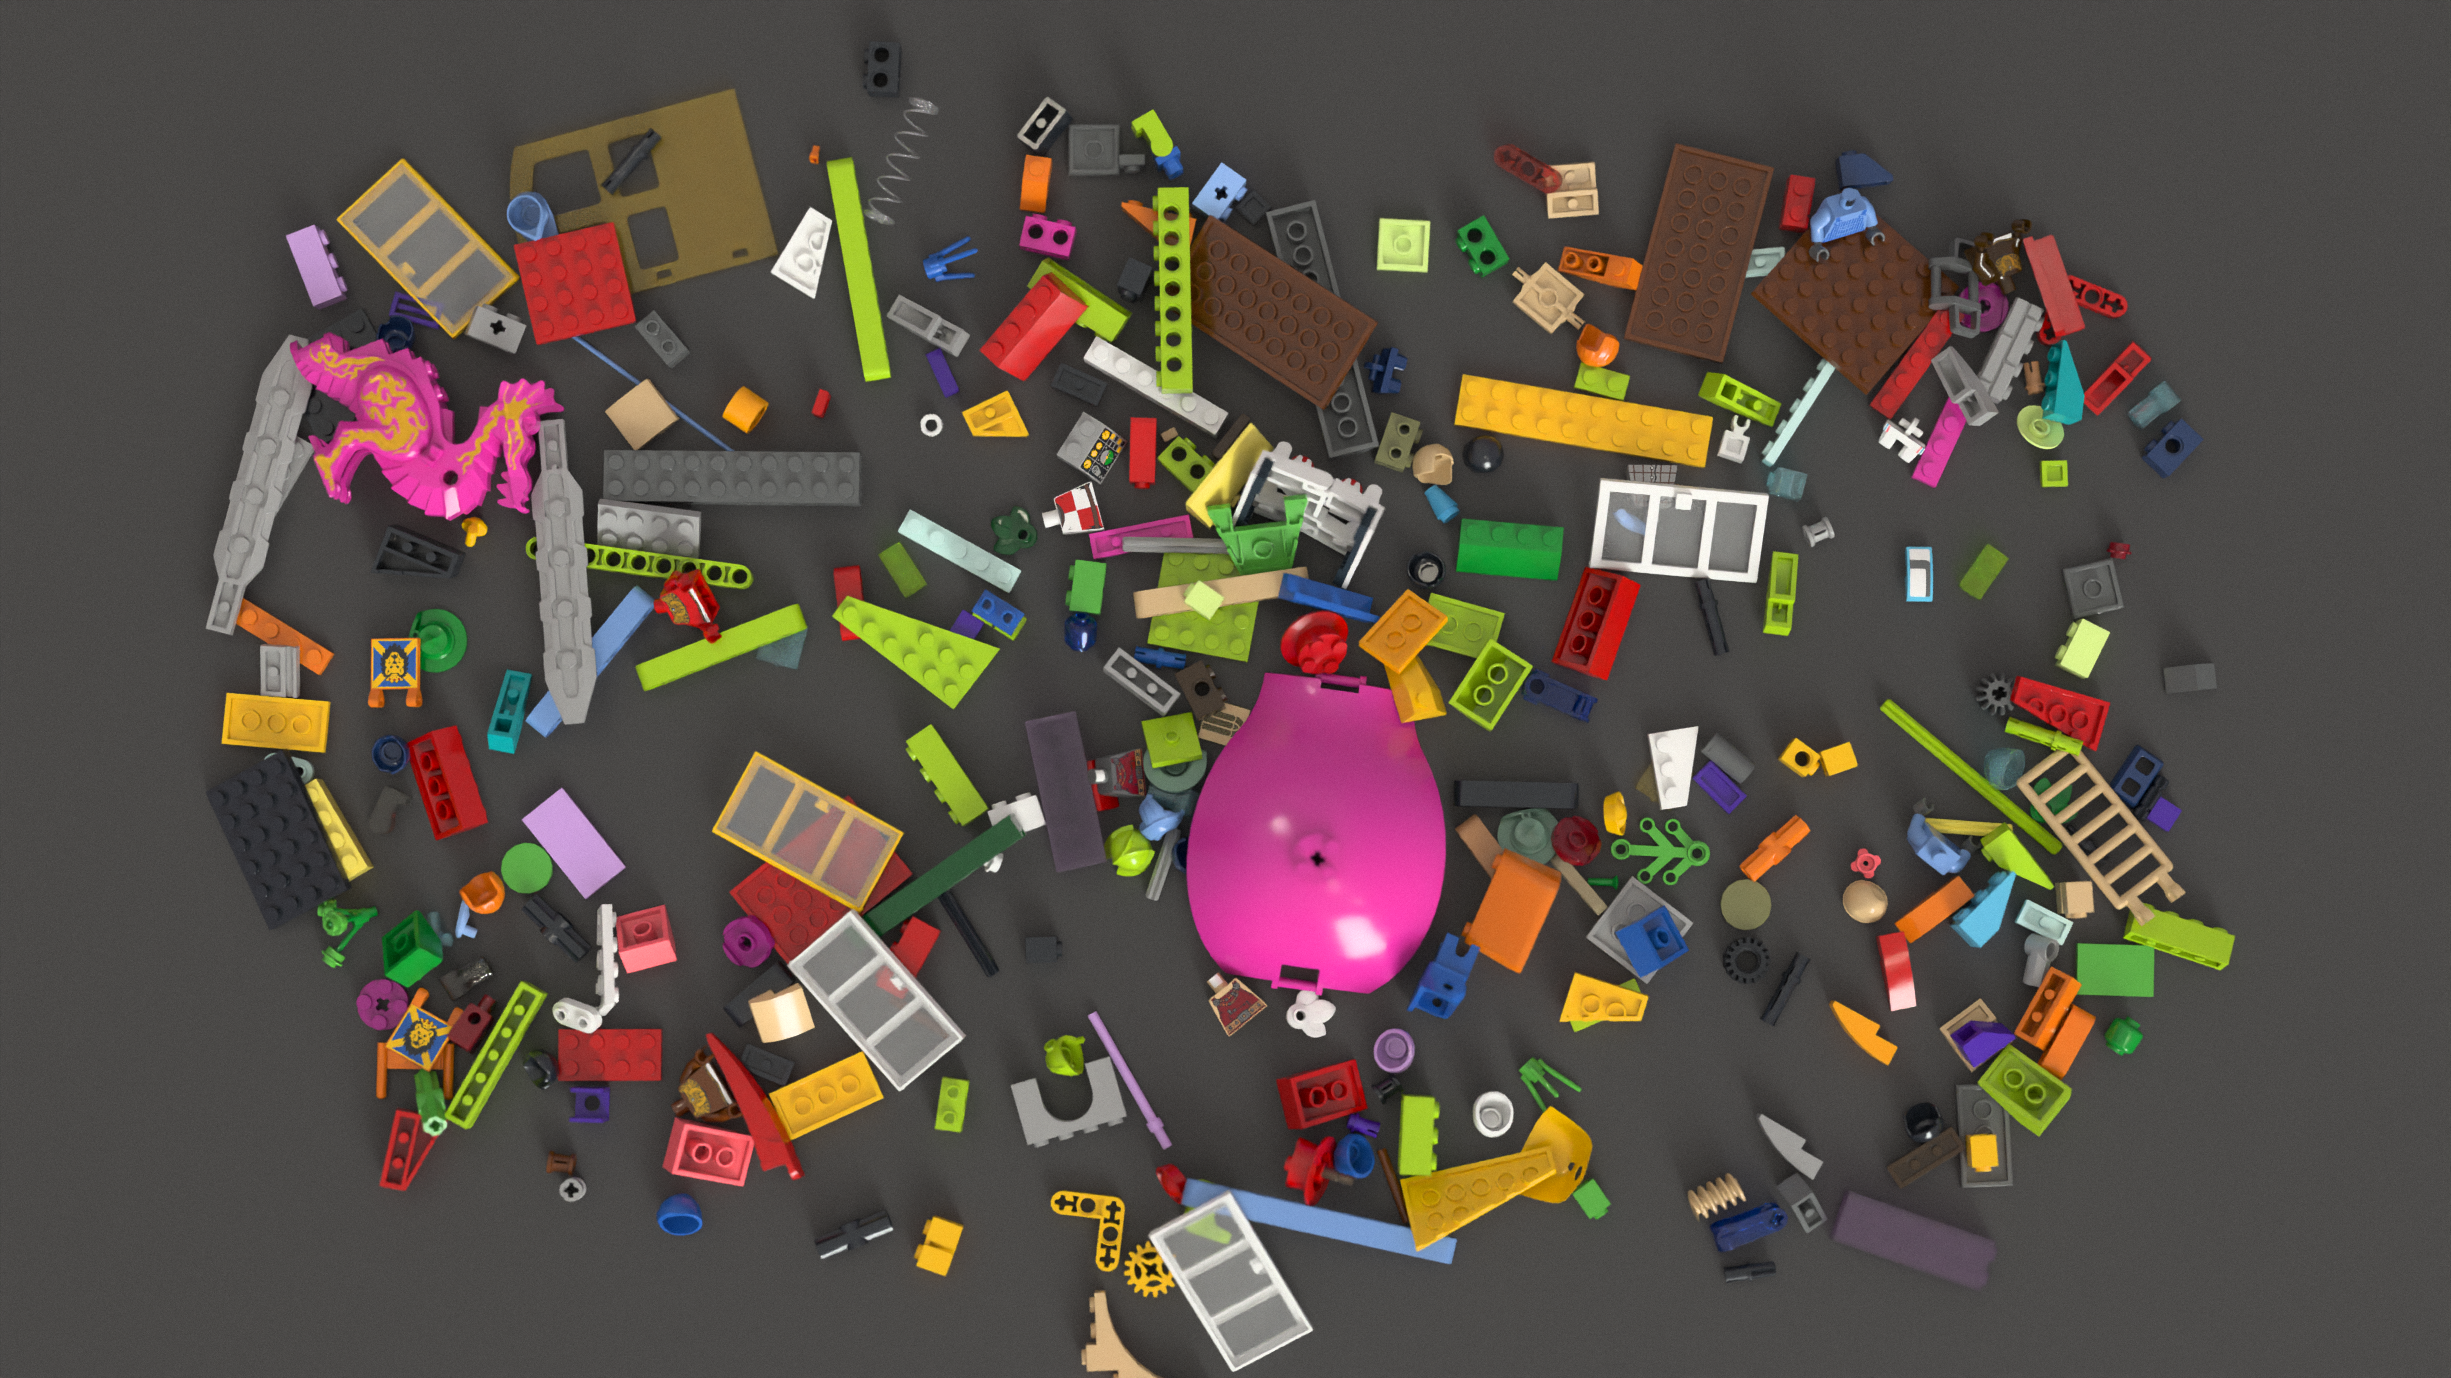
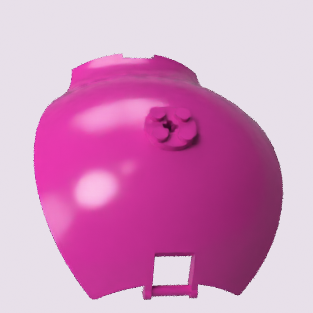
(1330, 779)

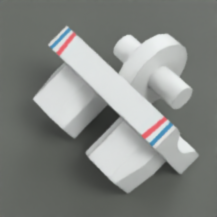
(1912, 446)

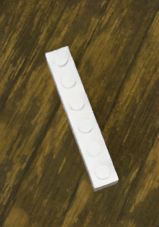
(1143, 381)

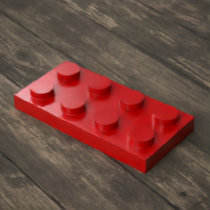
(610, 1055)

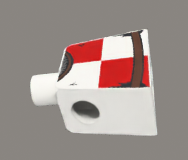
(1076, 511)

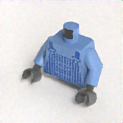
(1840, 217)
(1934, 846)

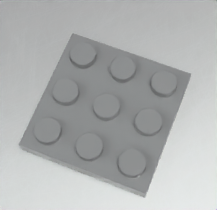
(1628, 906)

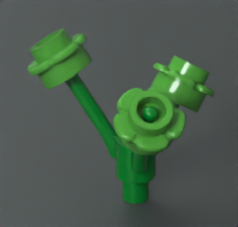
(336, 922)

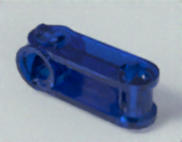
(1558, 696)
(1747, 1226)

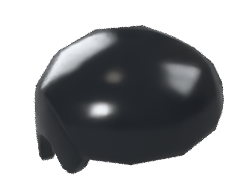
(1483, 454)
(1426, 570)
(541, 1068)
(1923, 1122)

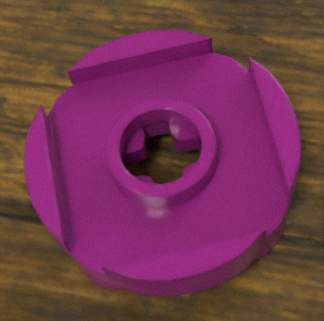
(1997, 305)
(760, 938)
(368, 1002)

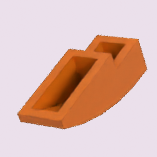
(1934, 909)

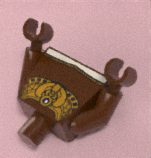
(705, 1091)

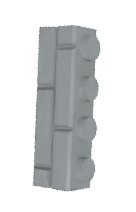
(2008, 348)

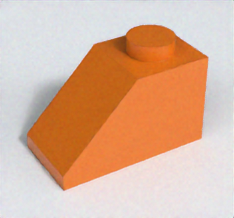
(1035, 183)

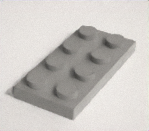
(649, 528)

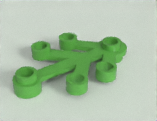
(1664, 851)

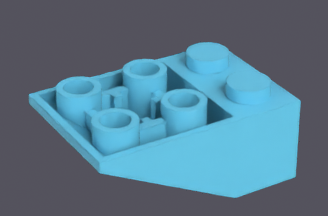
(1984, 915)

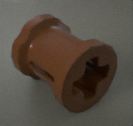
(554, 1163)

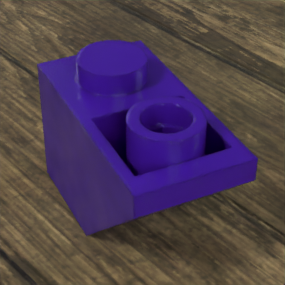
(1981, 1040)

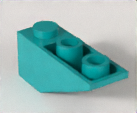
(2064, 392)

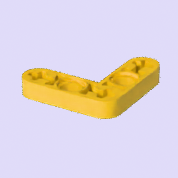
(1099, 1212)

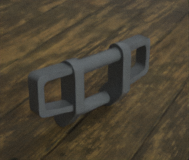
(1954, 303)

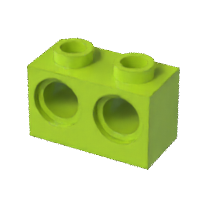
(1182, 469)
(952, 1104)

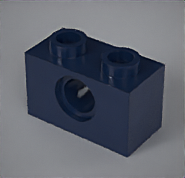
(2185, 442)

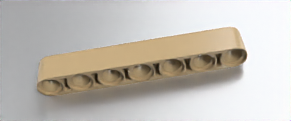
(1234, 590)

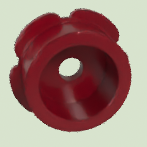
(2119, 550)

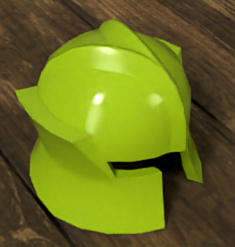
(1129, 851)

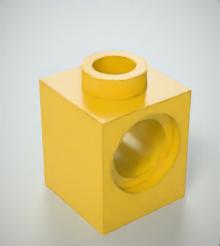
(1788, 758)

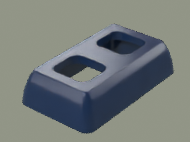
(2128, 770)

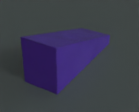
(942, 373)

